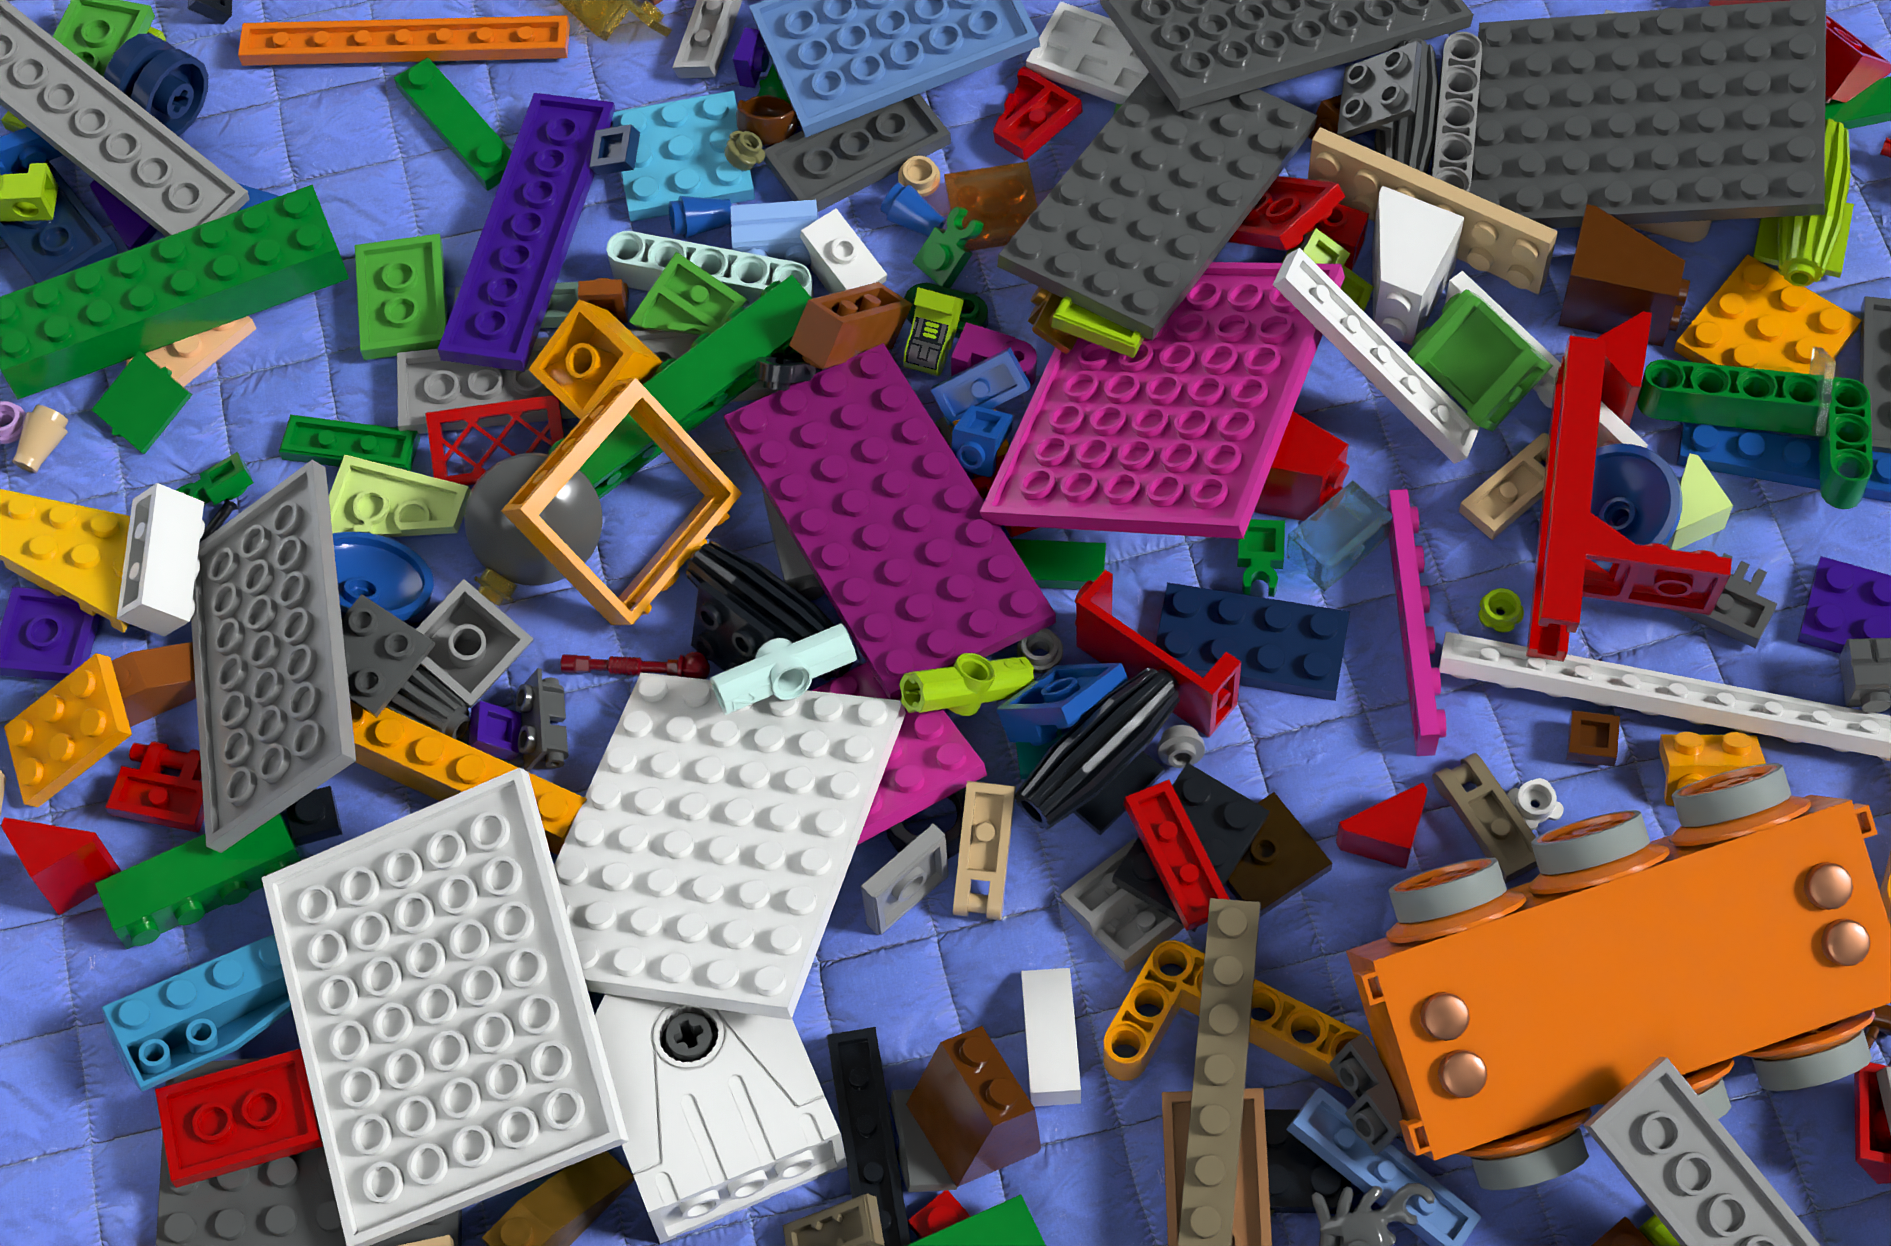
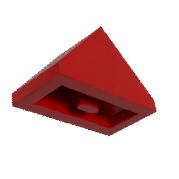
(1386, 829)

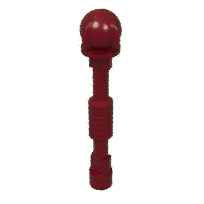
(690, 666)

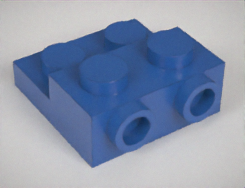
(1057, 700)

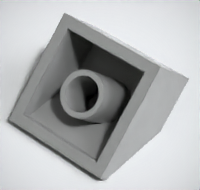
(471, 643)

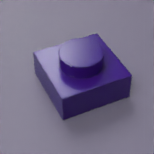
(750, 58)
(495, 730)

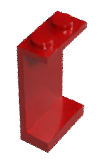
(1203, 700)

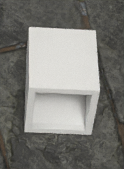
(1411, 261)

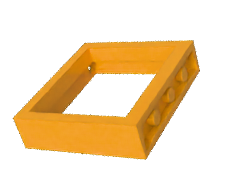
(661, 572)

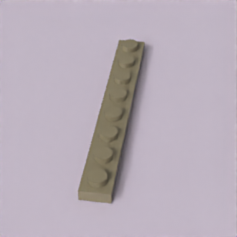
(1219, 1074)

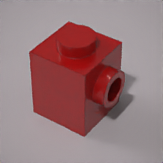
(1347, 229)

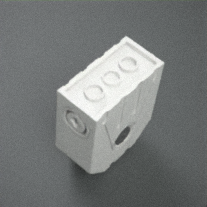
(714, 1108)

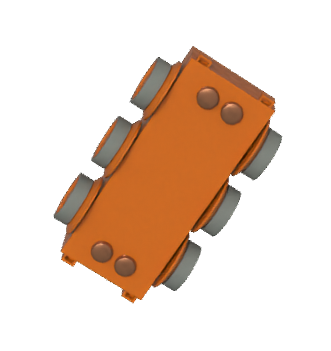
(1698, 947)

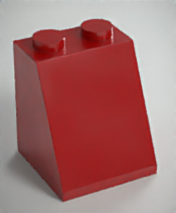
(1304, 471)

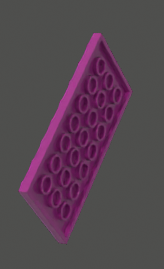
(888, 519)

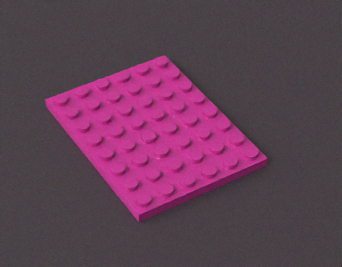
(1177, 430)

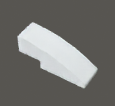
(1051, 1037)

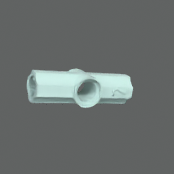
(783, 669)

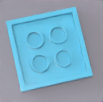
(682, 154)

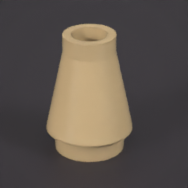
(39, 437)

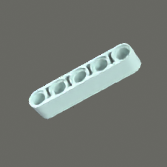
(736, 269)

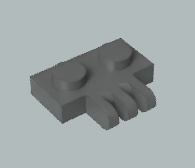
(1739, 608)

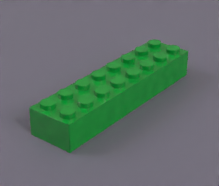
(166, 291)

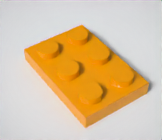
(67, 730)

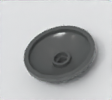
(501, 546)

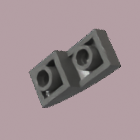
(1376, 1107)
(916, 1157)

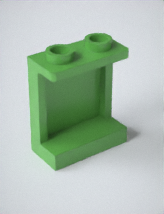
(1479, 359)

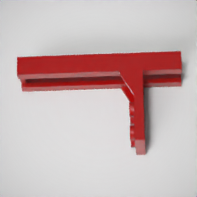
(1573, 535)

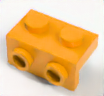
(1696, 757)

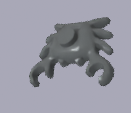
(1363, 1224)

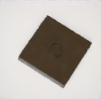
(1278, 860)

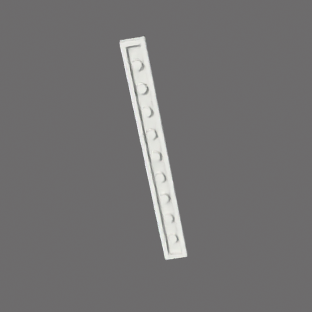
(1669, 695)

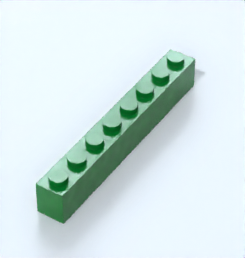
(702, 379)

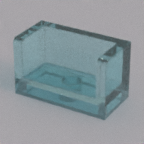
(1338, 535)

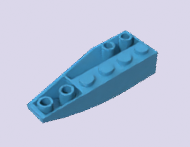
(198, 1014)

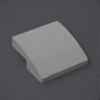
(1115, 918)

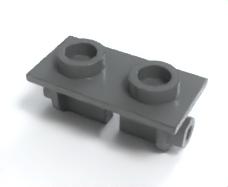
(539, 704)

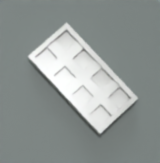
(1087, 55)

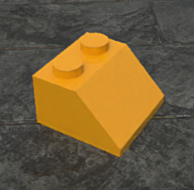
(589, 356)

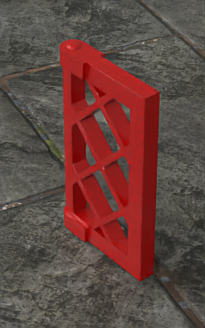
(472, 415)

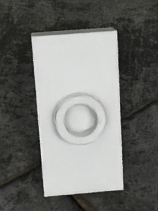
(839, 254)

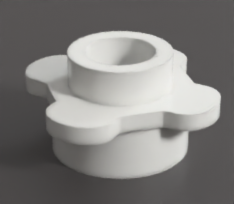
(1542, 792)

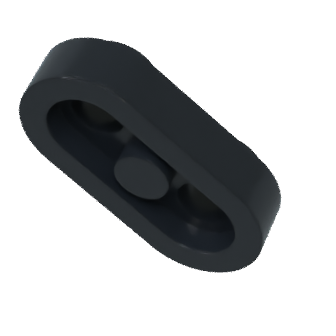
(782, 369)

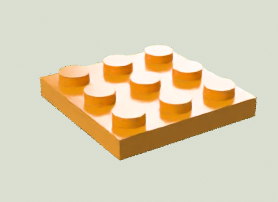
(1765, 323)

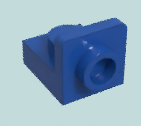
(979, 437)

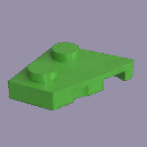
(686, 301)

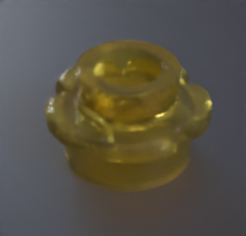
(495, 586)

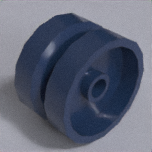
(160, 80)

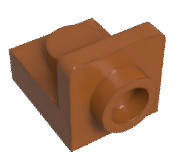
(607, 294)

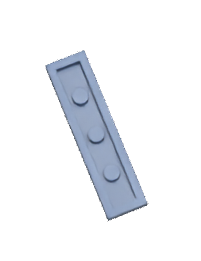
(1331, 1136)

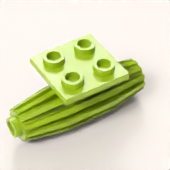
(1813, 244)

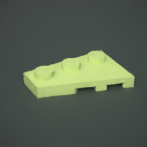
(394, 501)

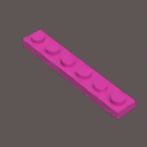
(1416, 637)

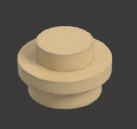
(920, 174)

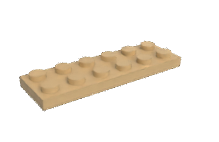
(1490, 235)

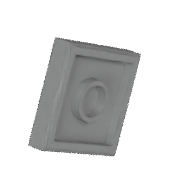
(905, 880)

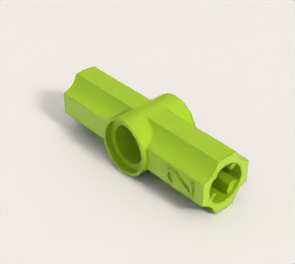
(965, 684)

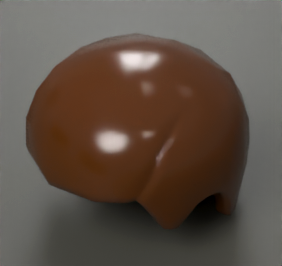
(768, 118)

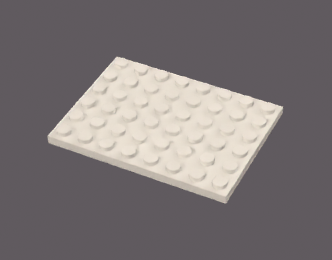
(720, 842)
(442, 1010)

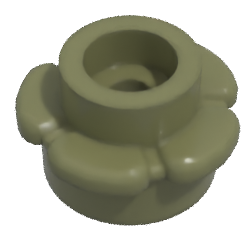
(744, 150)

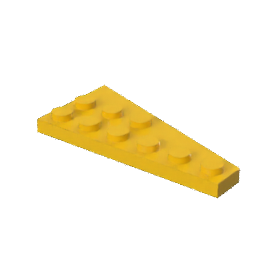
(66, 550)

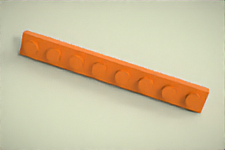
(404, 40)

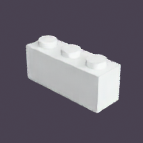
(161, 560)

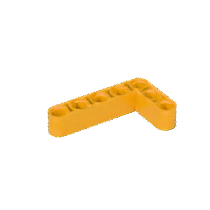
(1185, 990)

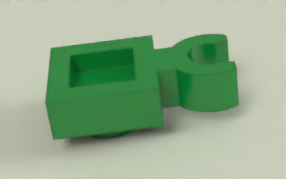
(945, 251)
(221, 481)
(1262, 553)

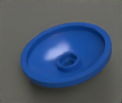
(1636, 485)
(381, 572)

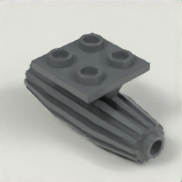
(1398, 98)
(387, 672)

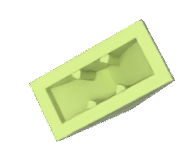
(1703, 507)

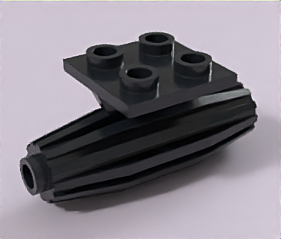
(746, 607)
(1102, 756)

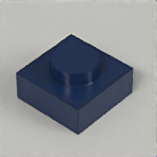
(614, 149)

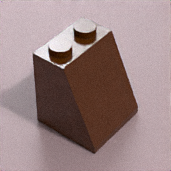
(1619, 276)
(973, 1108)

